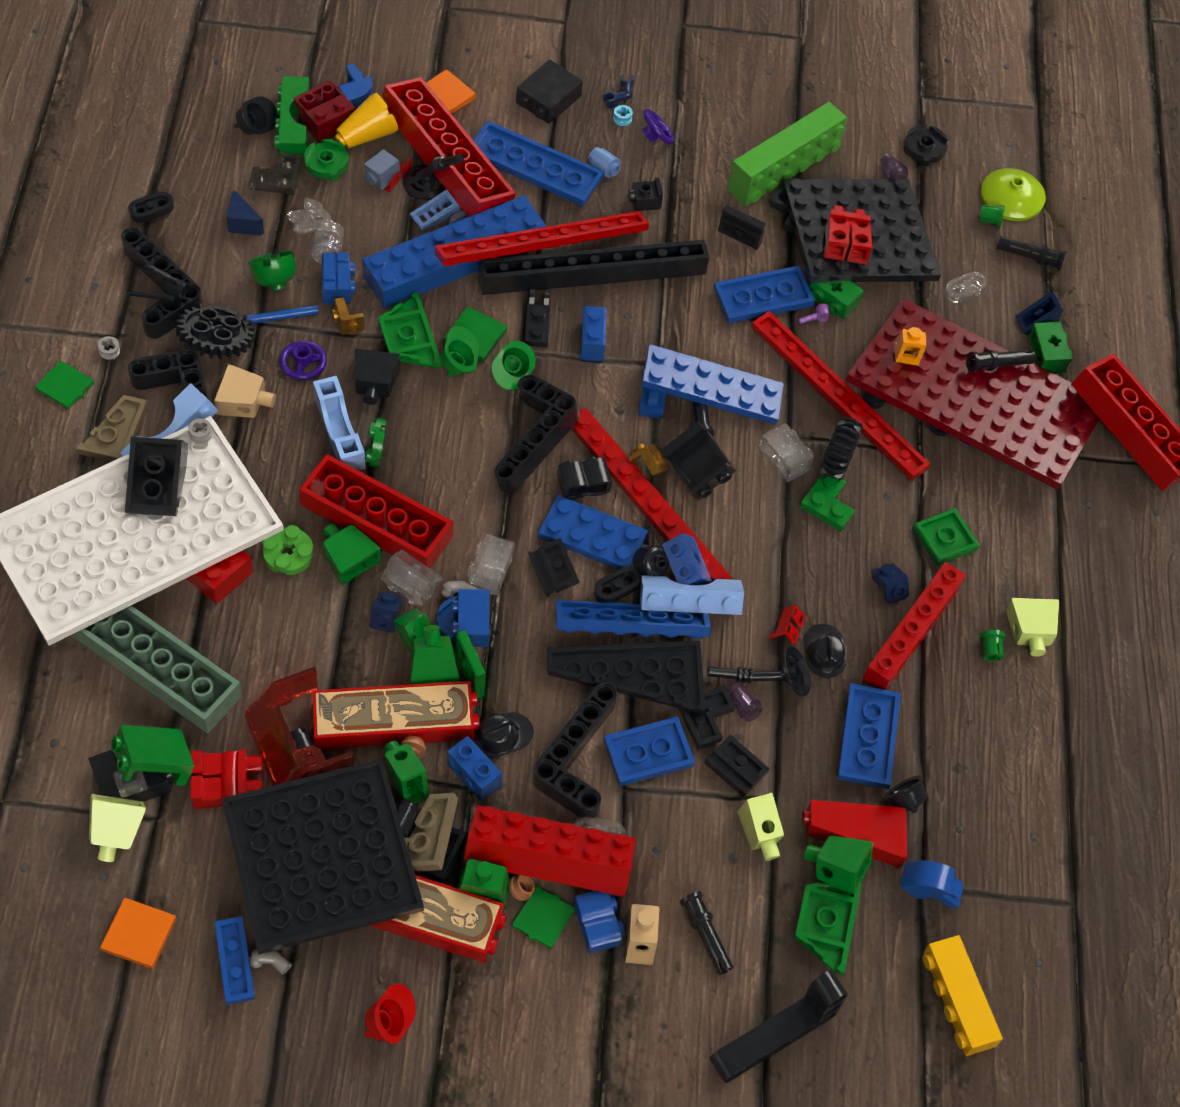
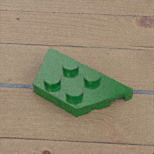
(409, 333)
(827, 923)

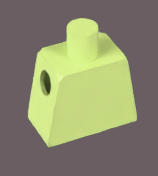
(1033, 622)
(113, 824)
(762, 825)

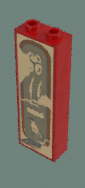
(392, 713)
(452, 921)

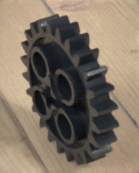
(215, 331)

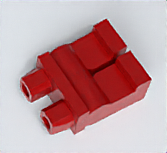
(849, 232)
(222, 776)

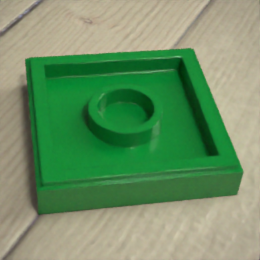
(485, 329)
(946, 536)
(470, 663)

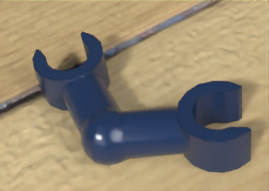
(625, 94)

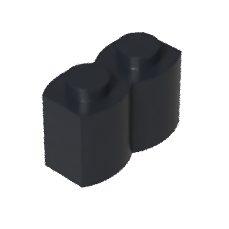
(584, 478)

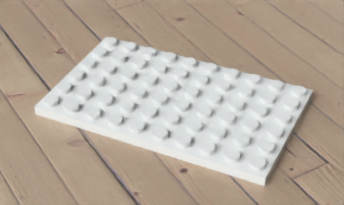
(87, 559)

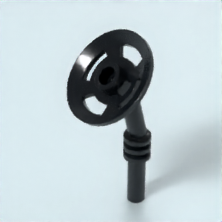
(426, 179)
(788, 673)

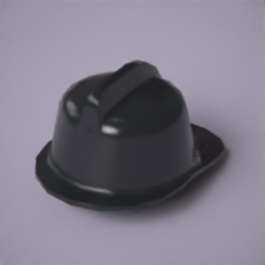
(256, 116)
(825, 650)
(503, 734)
(908, 794)

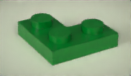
(823, 504)

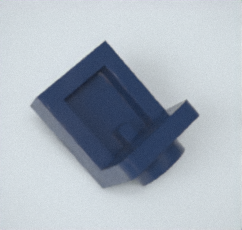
(893, 582)
(385, 610)

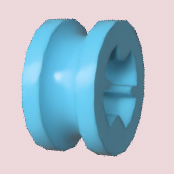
(622, 120)

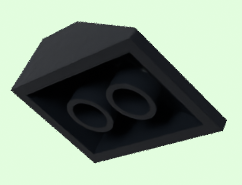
(155, 476)

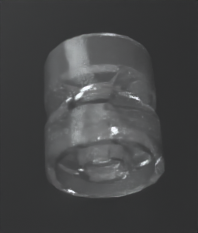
(327, 239)

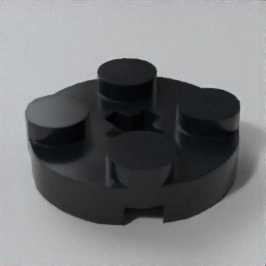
(925, 154)

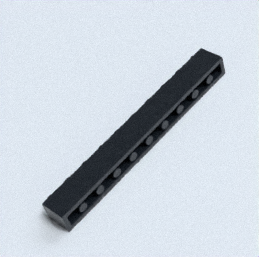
(593, 267)

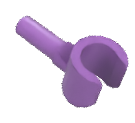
(821, 314)

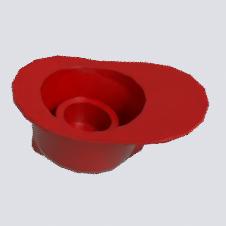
(390, 1015)

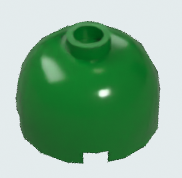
(273, 269)

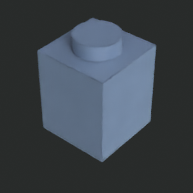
(381, 169)

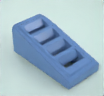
(436, 202)

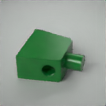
(349, 552)
(433, 658)
(403, 766)
(841, 861)
(485, 880)

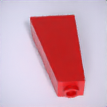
(873, 823)

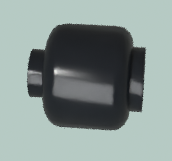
(651, 560)

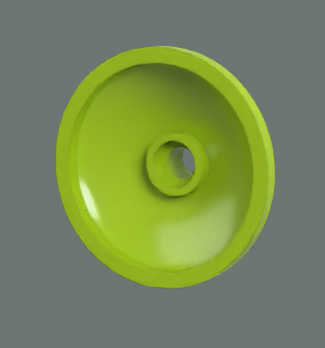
(1015, 190)

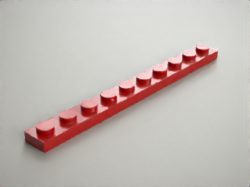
(540, 238)
(840, 395)
(639, 488)

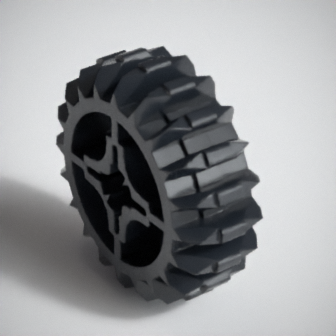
(841, 448)

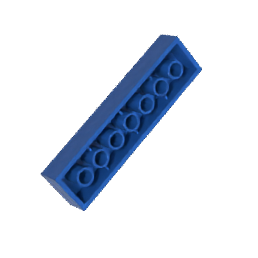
(414, 266)

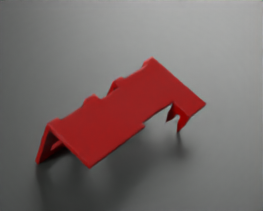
(403, 169)
(784, 622)

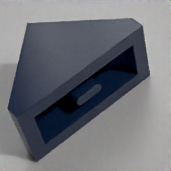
(242, 217)
(1042, 311)

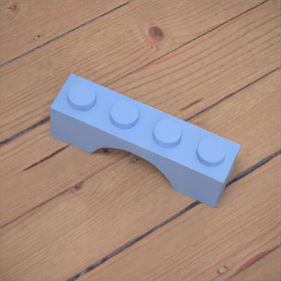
(188, 406)
(334, 415)
(718, 597)

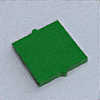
(64, 384)
(543, 917)

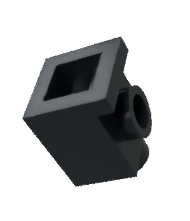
(646, 195)

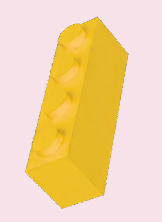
(962, 996)

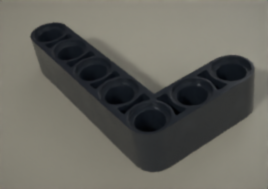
(163, 315)
(167, 369)
(557, 418)
(571, 749)
(817, 1007)

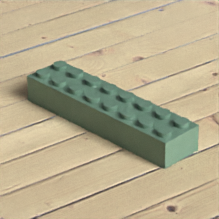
(163, 666)

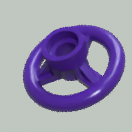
(656, 128)
(303, 355)

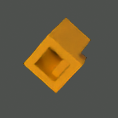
(910, 340)

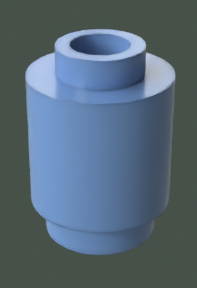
(605, 161)

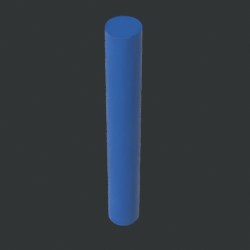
(283, 314)

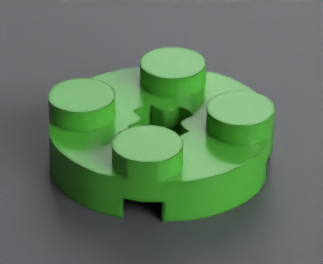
(283, 562)

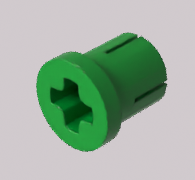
(992, 215)
(992, 644)

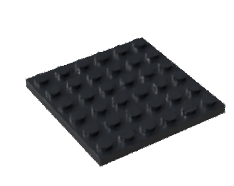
(898, 233)
(321, 856)

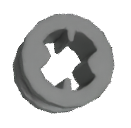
(105, 342)
(200, 437)

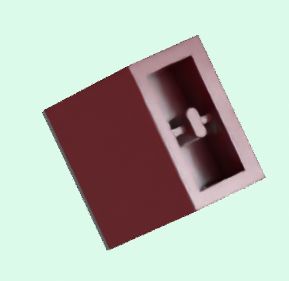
(323, 110)

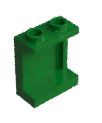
(152, 751)

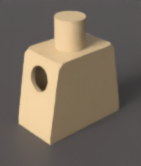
(242, 393)
(642, 930)

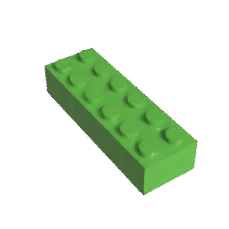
(786, 154)

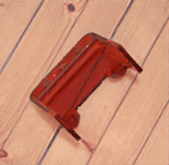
(274, 740)

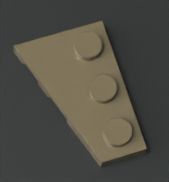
(116, 430)
(432, 832)

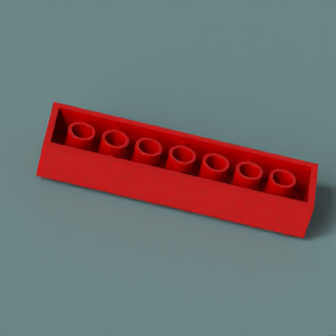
(436, 133)

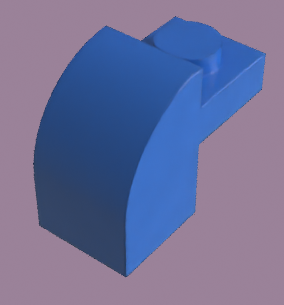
(358, 86)
(934, 880)

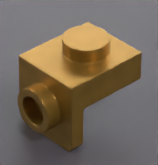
(348, 323)
(652, 457)

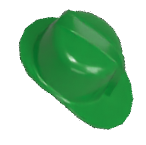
(460, 351)
(513, 363)

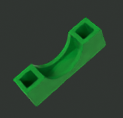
(292, 135)

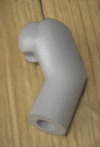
(453, 587)
(274, 958)

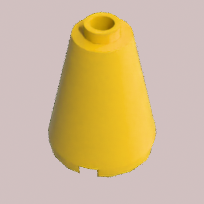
(367, 123)

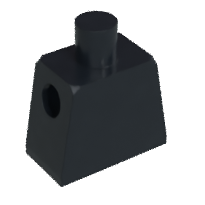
(375, 374)

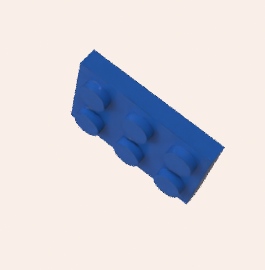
(648, 751)

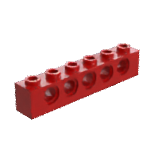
(914, 627)

